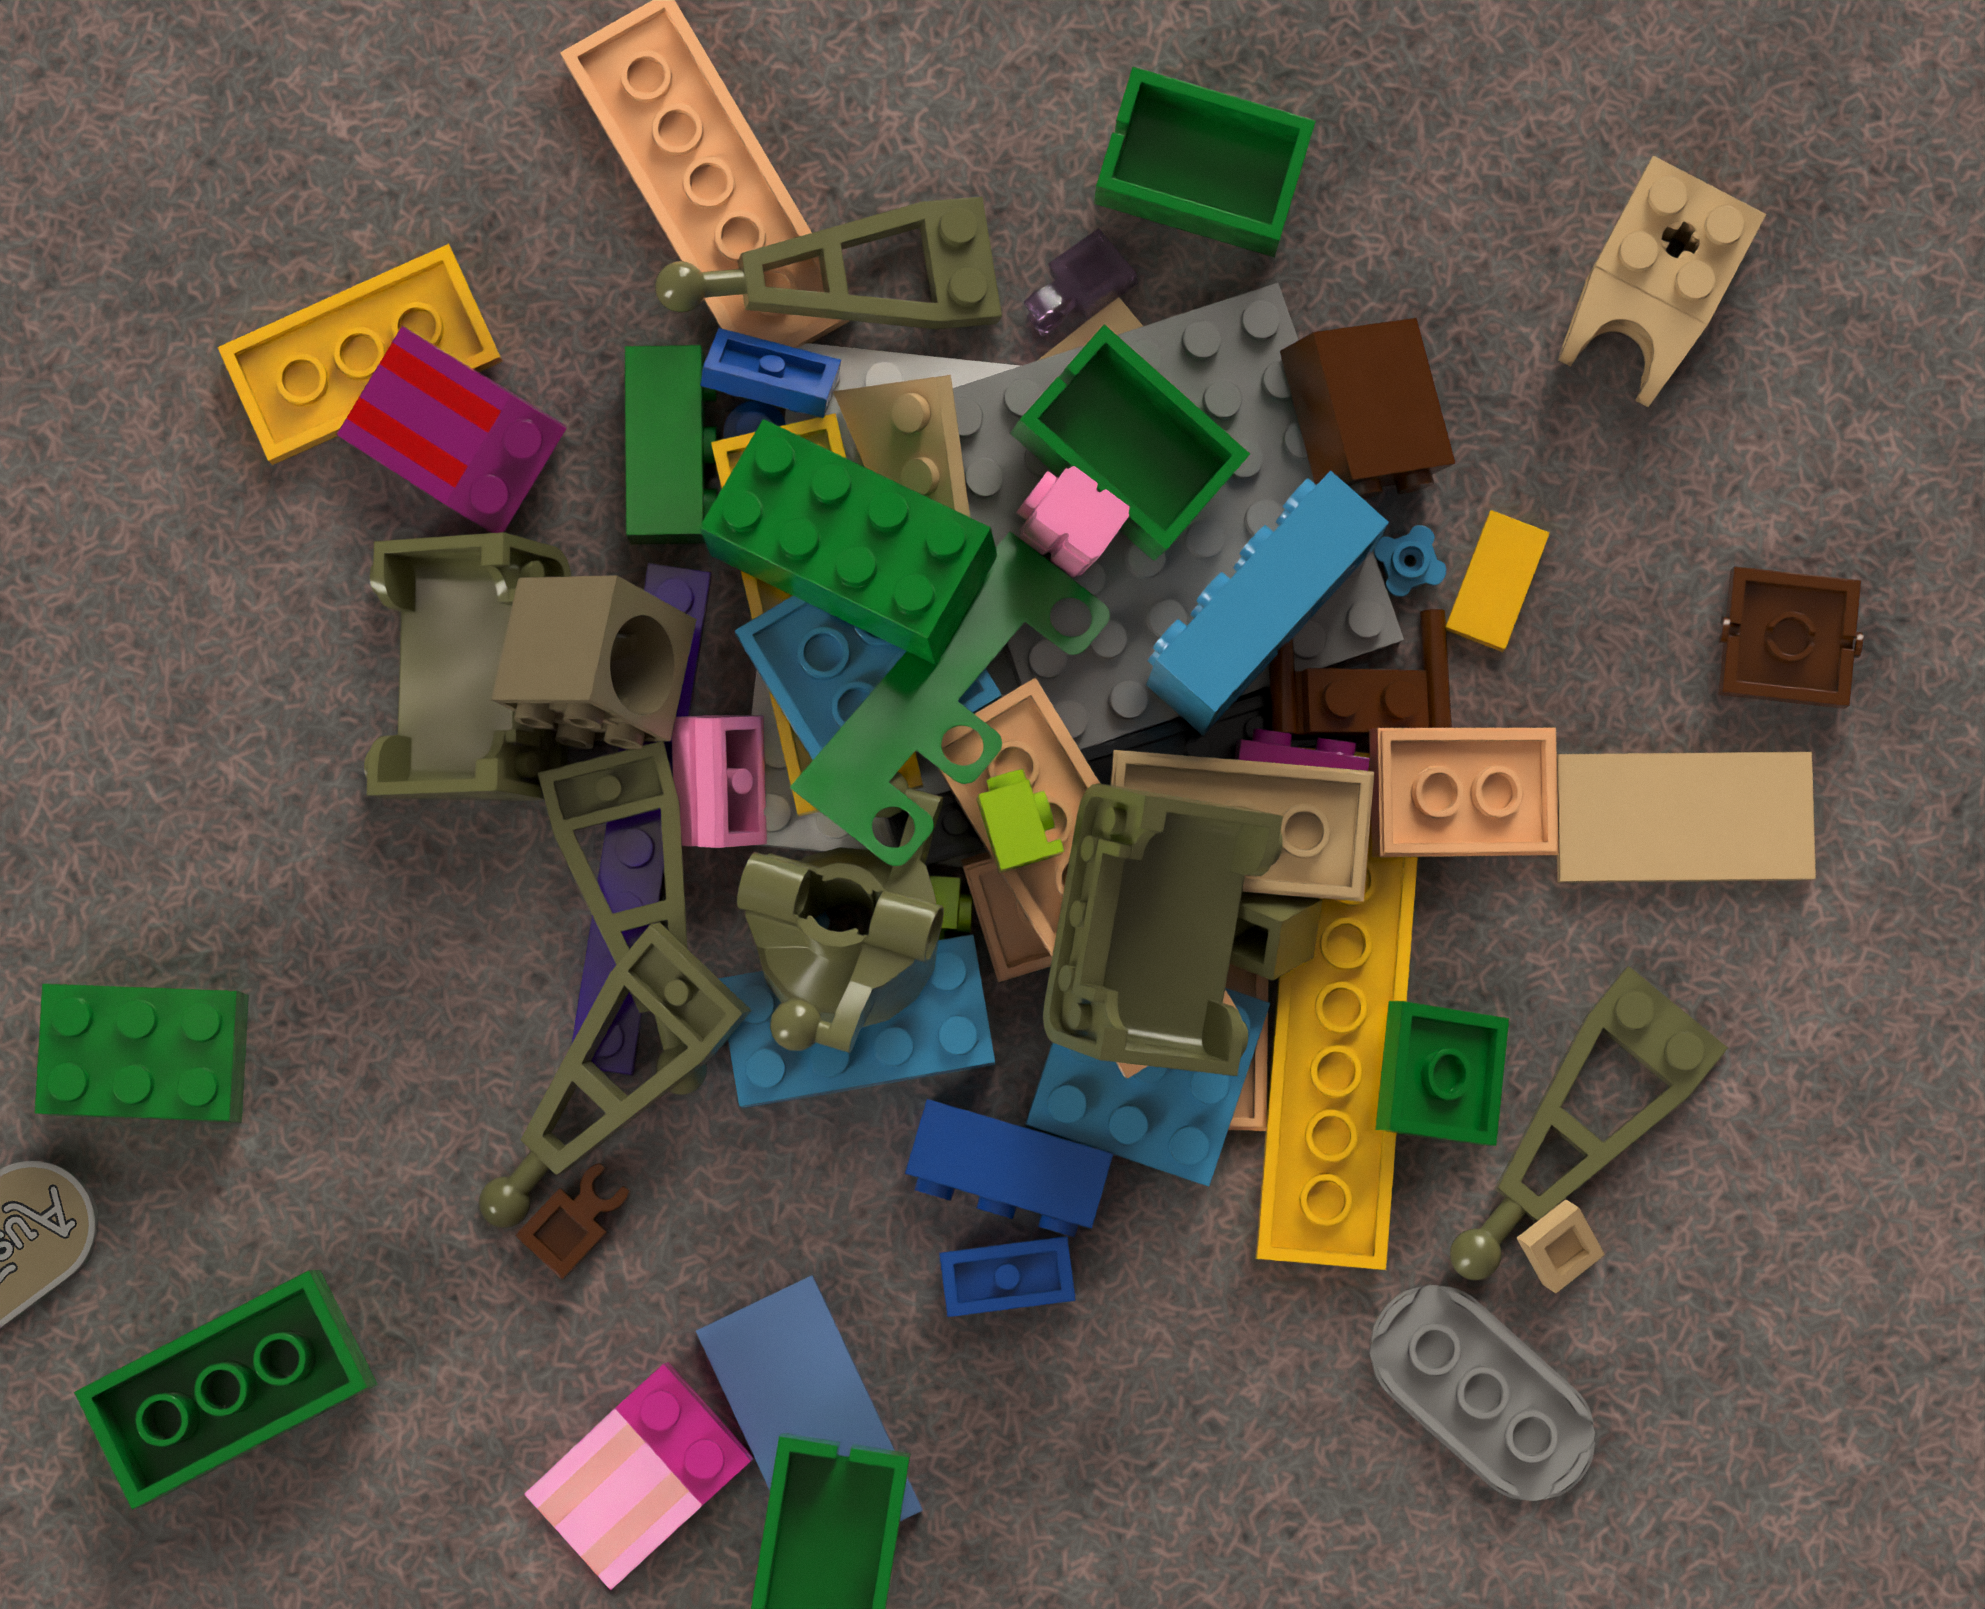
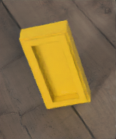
(1496, 581)

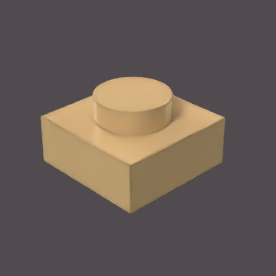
(1560, 1246)

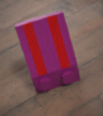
(451, 431)

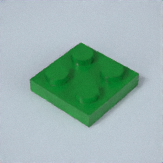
(1442, 1073)

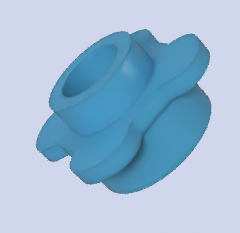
(1404, 578)

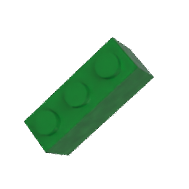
(667, 444)

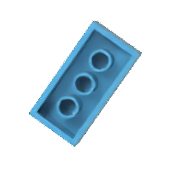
(1266, 602)
(930, 1037)

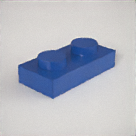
(770, 373)
(1007, 1276)

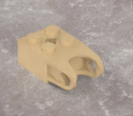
(1648, 292)

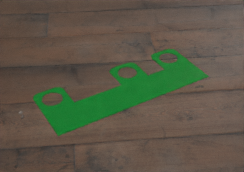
(921, 703)

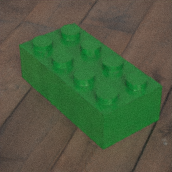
(849, 541)
(225, 1388)

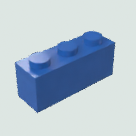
(1008, 1167)

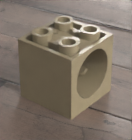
(593, 660)

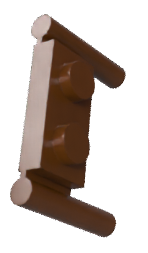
(1364, 699)

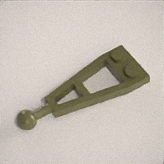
(954, 254)
(609, 791)
(678, 994)
(1656, 1036)

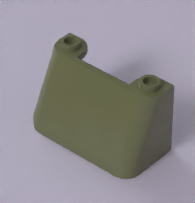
(452, 635)
(1154, 929)

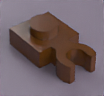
(566, 1227)

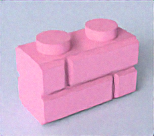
(1071, 519)
(720, 779)

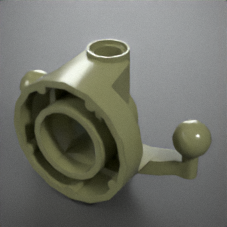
(835, 979)

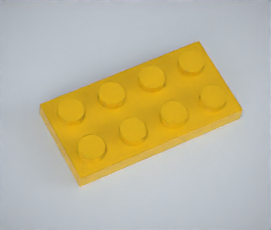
(313, 364)

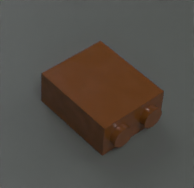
(1368, 406)

